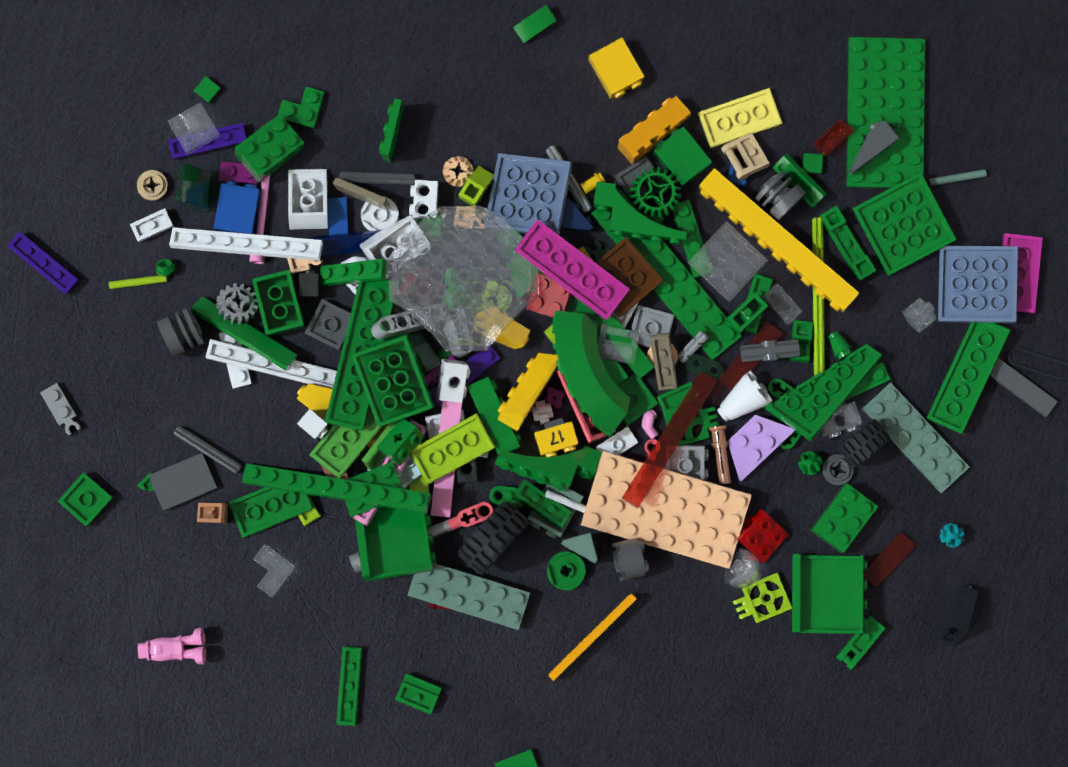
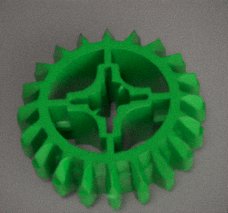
(648, 197)

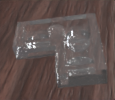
(278, 570)

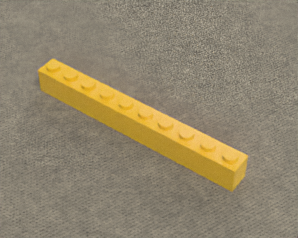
(778, 240)

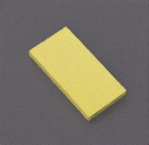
(739, 118)

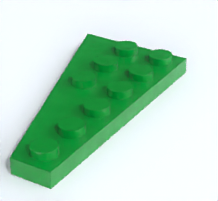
(819, 398)

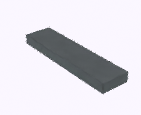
(1022, 388)

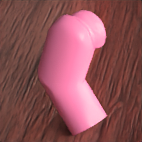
(647, 423)

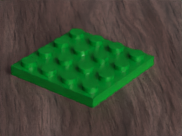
(904, 224)

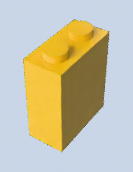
(616, 68)

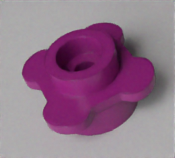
(559, 396)

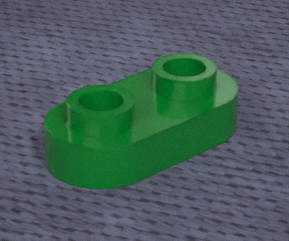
(508, 493)

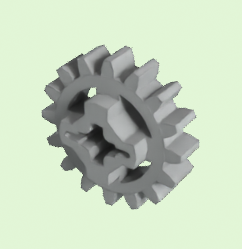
(243, 298)

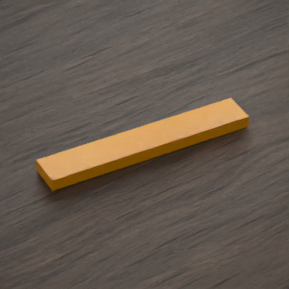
(592, 636)

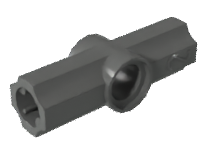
(769, 351)

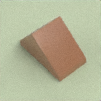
(212, 513)

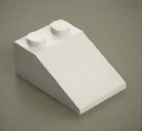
(307, 199)
(385, 242)

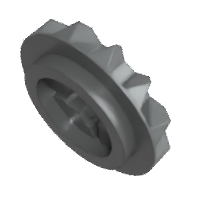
(829, 474)

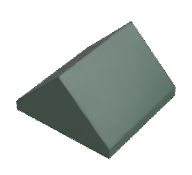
(582, 546)

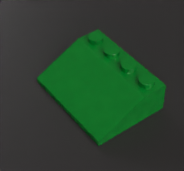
(393, 379)

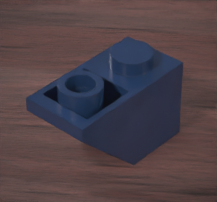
(574, 220)

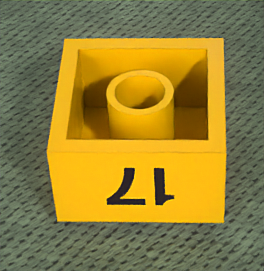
(556, 440)

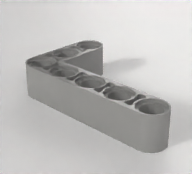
(408, 324)

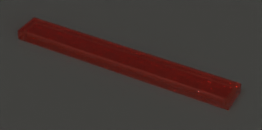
(669, 440)

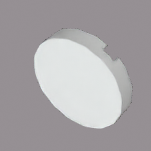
(377, 218)

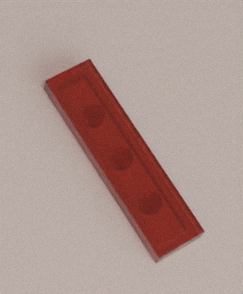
(737, 368)

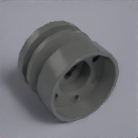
(780, 195)
(180, 332)

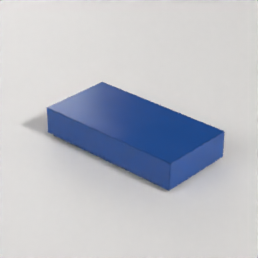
(337, 216)

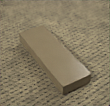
(361, 193)
(663, 361)

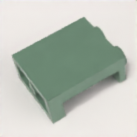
(538, 521)

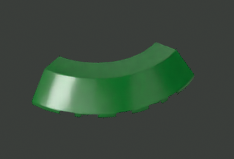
(585, 371)

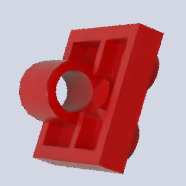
(761, 535)

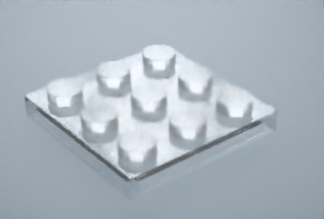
(727, 261)

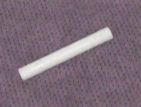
(565, 501)

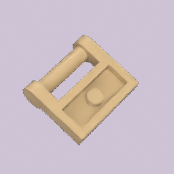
(751, 154)

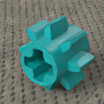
(952, 535)

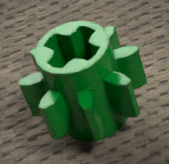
(810, 463)

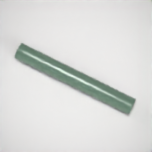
(957, 177)

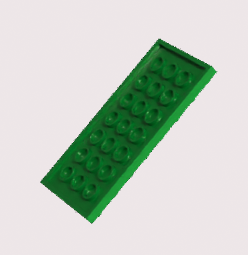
(887, 86)

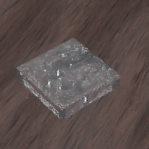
(193, 128)

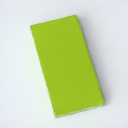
(452, 449)

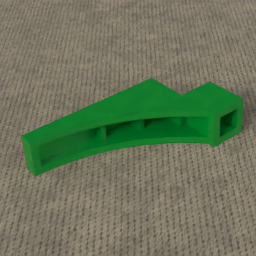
(628, 220)
(555, 470)

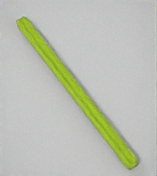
(818, 303)

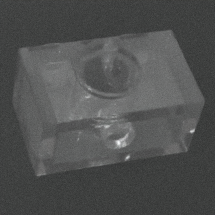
(851, 420)

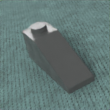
(876, 141)

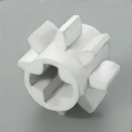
(542, 412)

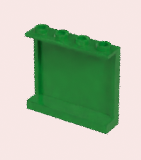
(395, 544)
(828, 594)

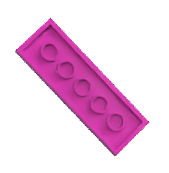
(571, 269)

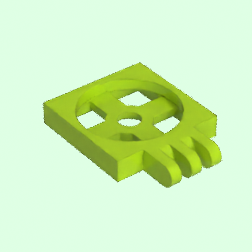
(748, 604)

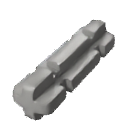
(692, 346)

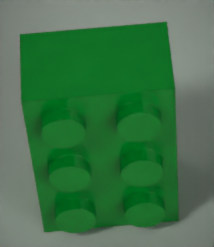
(269, 148)
(278, 303)
(843, 518)

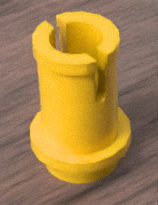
(590, 184)

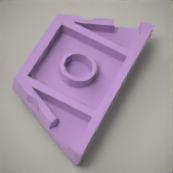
(755, 443)

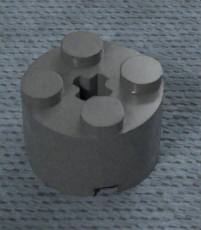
(629, 559)

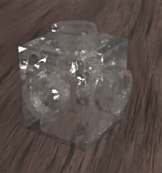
(919, 314)

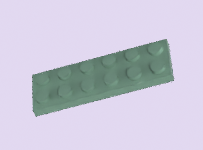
(916, 438)
(470, 595)

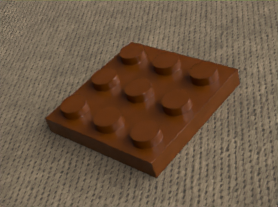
(633, 271)

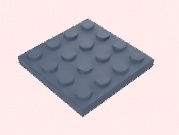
(530, 191)
(978, 284)

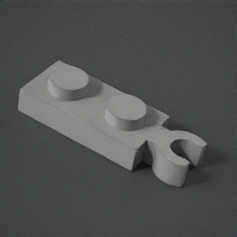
(60, 407)

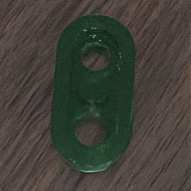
(705, 365)

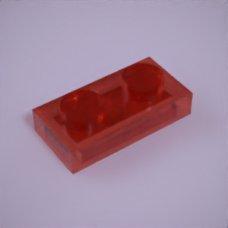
(833, 137)

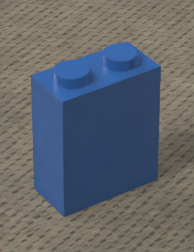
(237, 208)

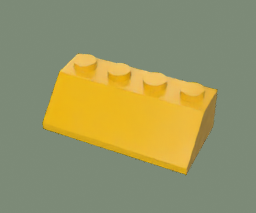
(528, 390)

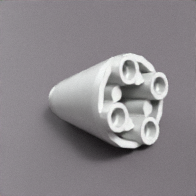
(744, 398)

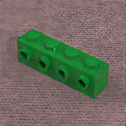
(487, 405)

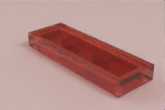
(888, 559)

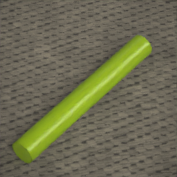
(137, 281)

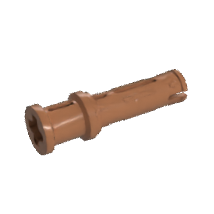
(720, 442)

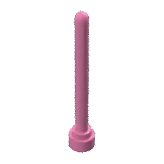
(261, 218)

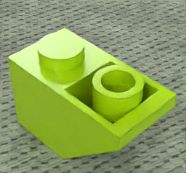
(476, 186)

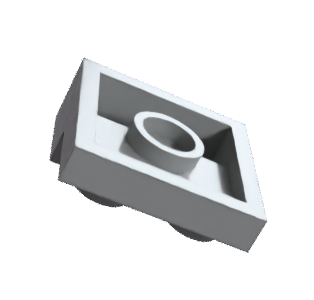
(689, 461)

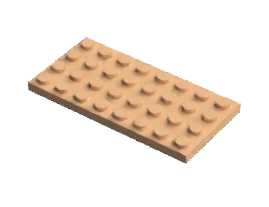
(676, 515)

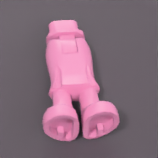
(173, 648)

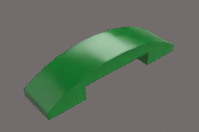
(846, 243)

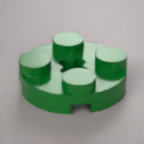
(571, 561)

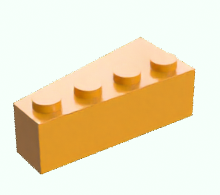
(653, 129)

